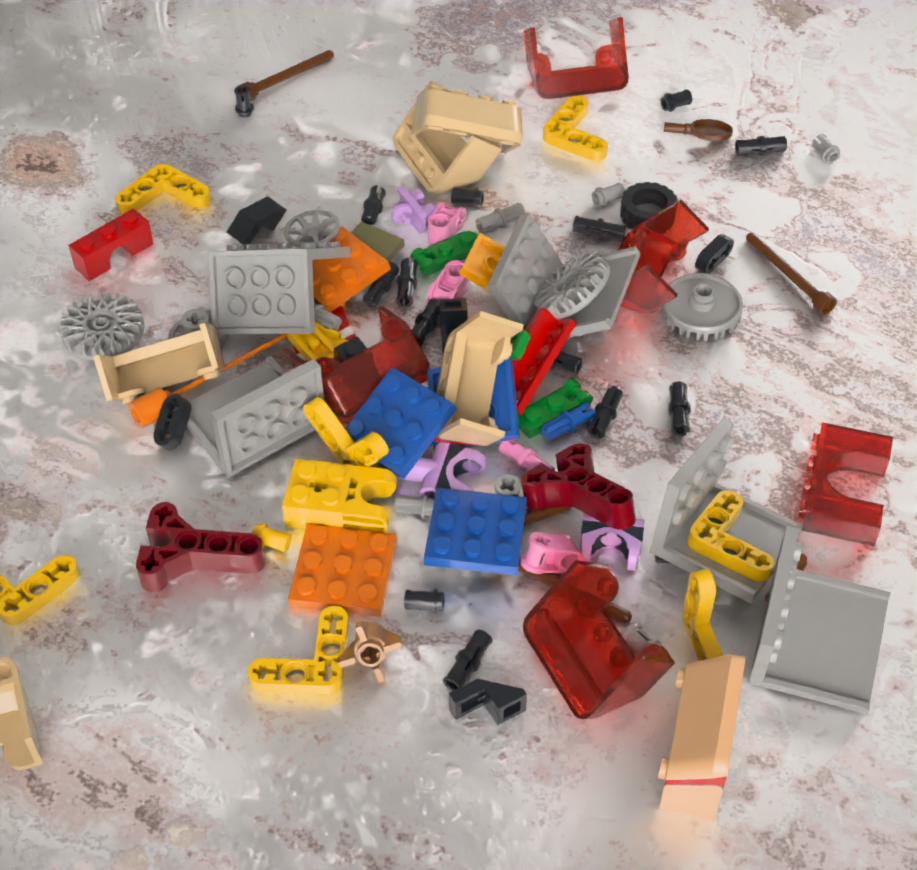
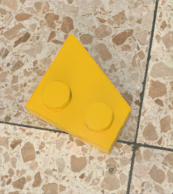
(318, 343)

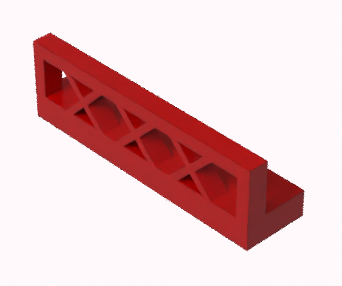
(543, 341)

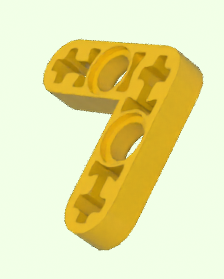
(590, 147)
(160, 179)
(360, 453)
(719, 539)
(14, 596)
(697, 614)
(313, 670)

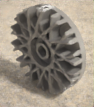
(575, 286)
(703, 306)
(102, 326)

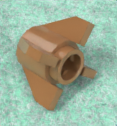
(370, 647)

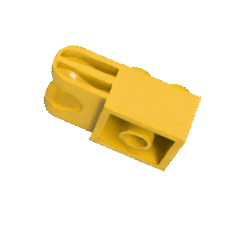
(336, 495)

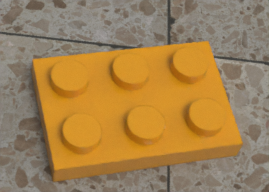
(481, 260)

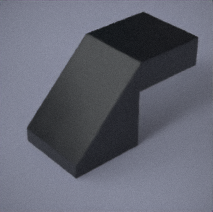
(251, 218)
(452, 314)
(499, 699)

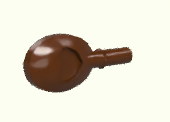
(704, 129)

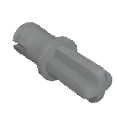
(499, 218)
(326, 318)
(414, 505)

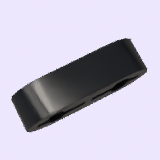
(714, 253)
(172, 422)

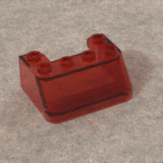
(585, 648)

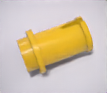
(273, 538)

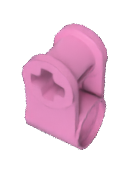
(445, 222)
(449, 283)
(550, 553)

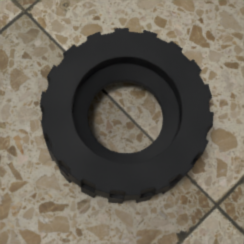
(644, 194)

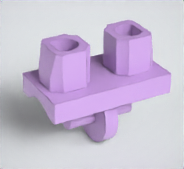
(410, 210)

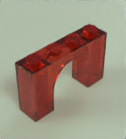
(828, 510)

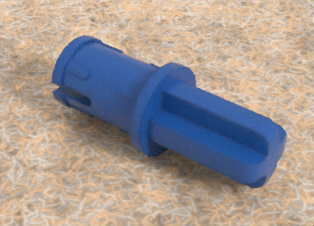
(567, 421)

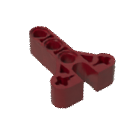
(580, 488)
(190, 549)

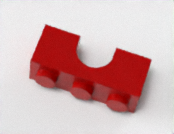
(93, 251)

